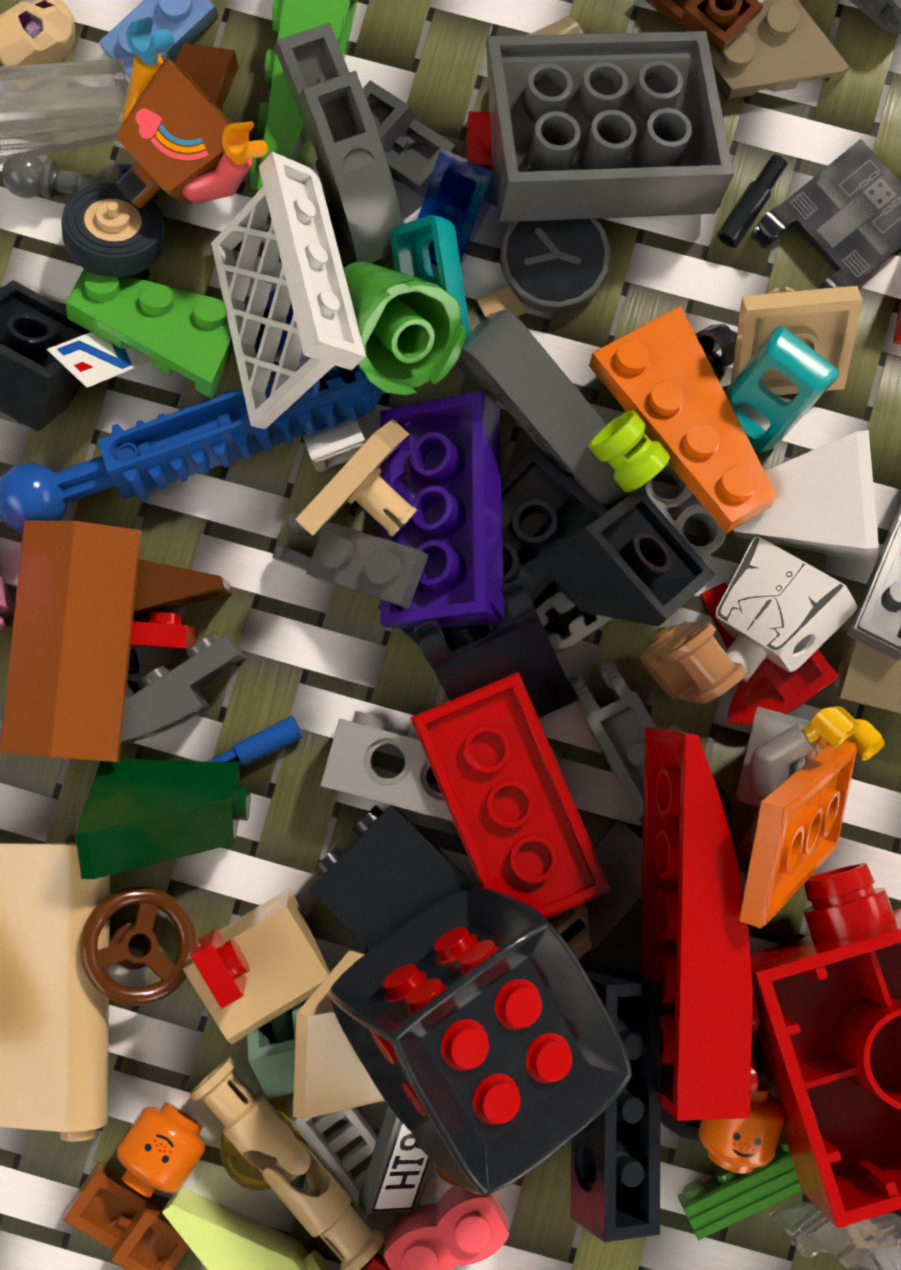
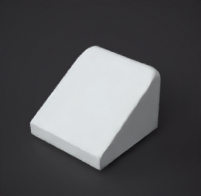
(335, 445)

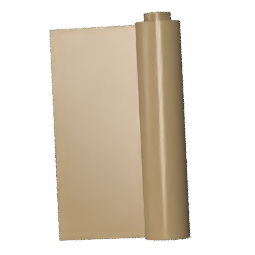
(49, 1010)

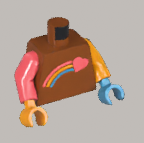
(177, 130)

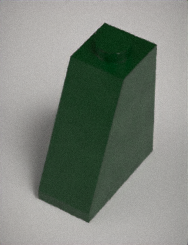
(158, 813)

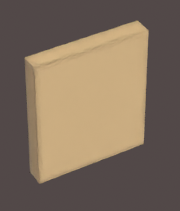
(501, 300)

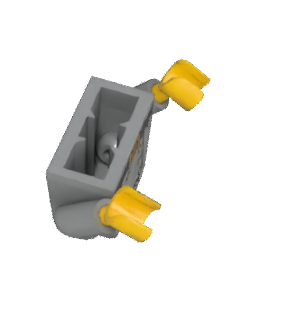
(785, 743)

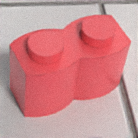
(447, 1234)

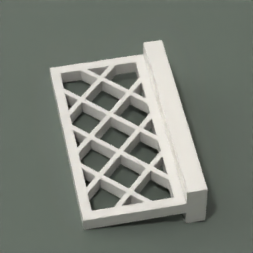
(309, 280)

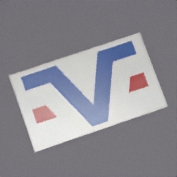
(96, 359)

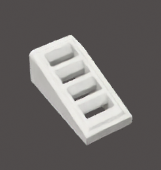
(327, 1148)

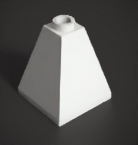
(822, 502)

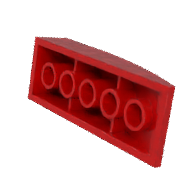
(695, 935)

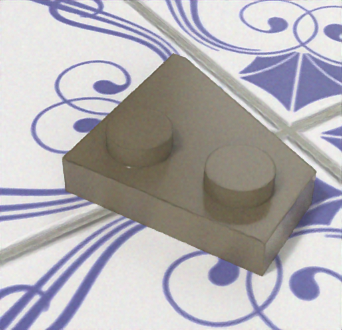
(776, 53)

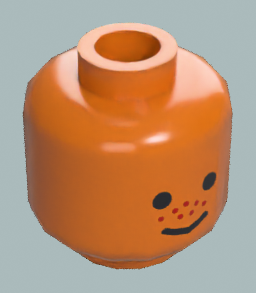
(745, 1142)
(160, 1150)

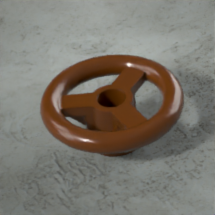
(118, 953)

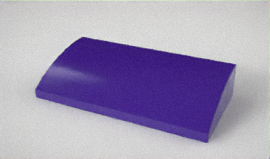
(454, 481)

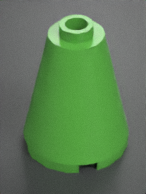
(405, 326)

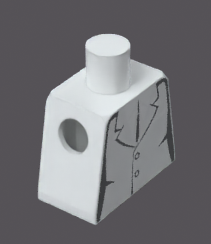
(780, 608)

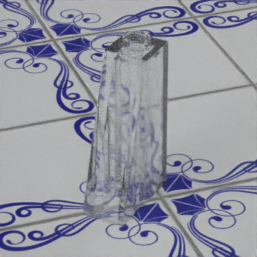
(60, 106)

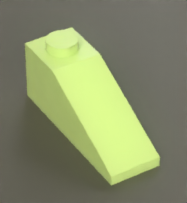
(234, 1241)

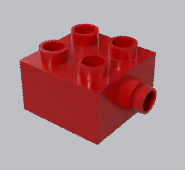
(836, 1045)

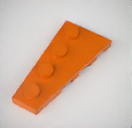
(684, 407)

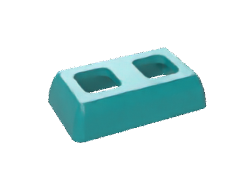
(411, 256)
(800, 365)

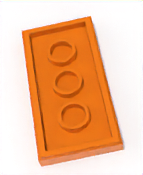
(797, 831)

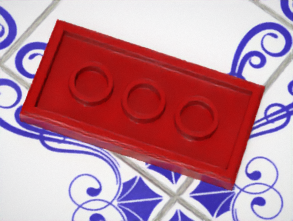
(510, 798)

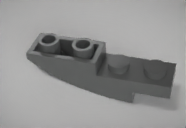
(344, 139)
(174, 695)

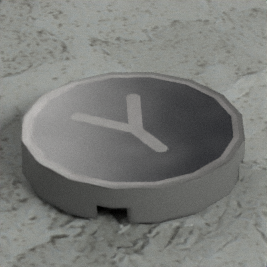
(555, 262)

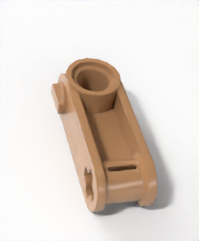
(690, 662)

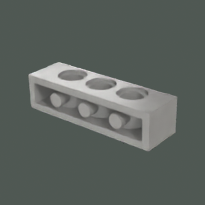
(352, 769)

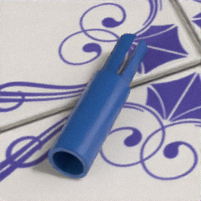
(263, 743)

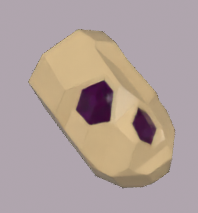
(36, 33)

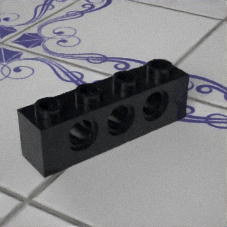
(619, 1151)

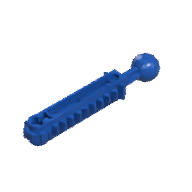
(182, 446)

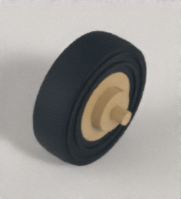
(110, 232)

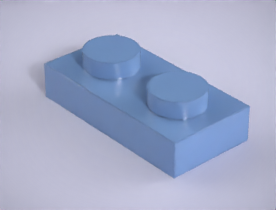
(181, 17)

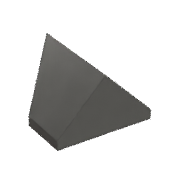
(617, 914)

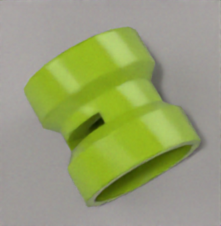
(629, 451)

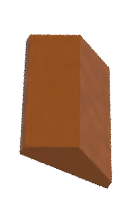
(71, 640)

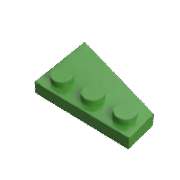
(166, 323)

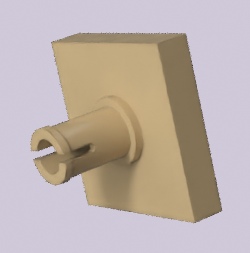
(818, 317)
(361, 483)

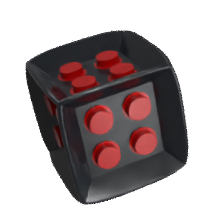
(482, 1036)

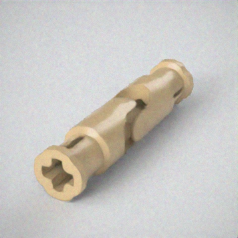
(271, 1146)

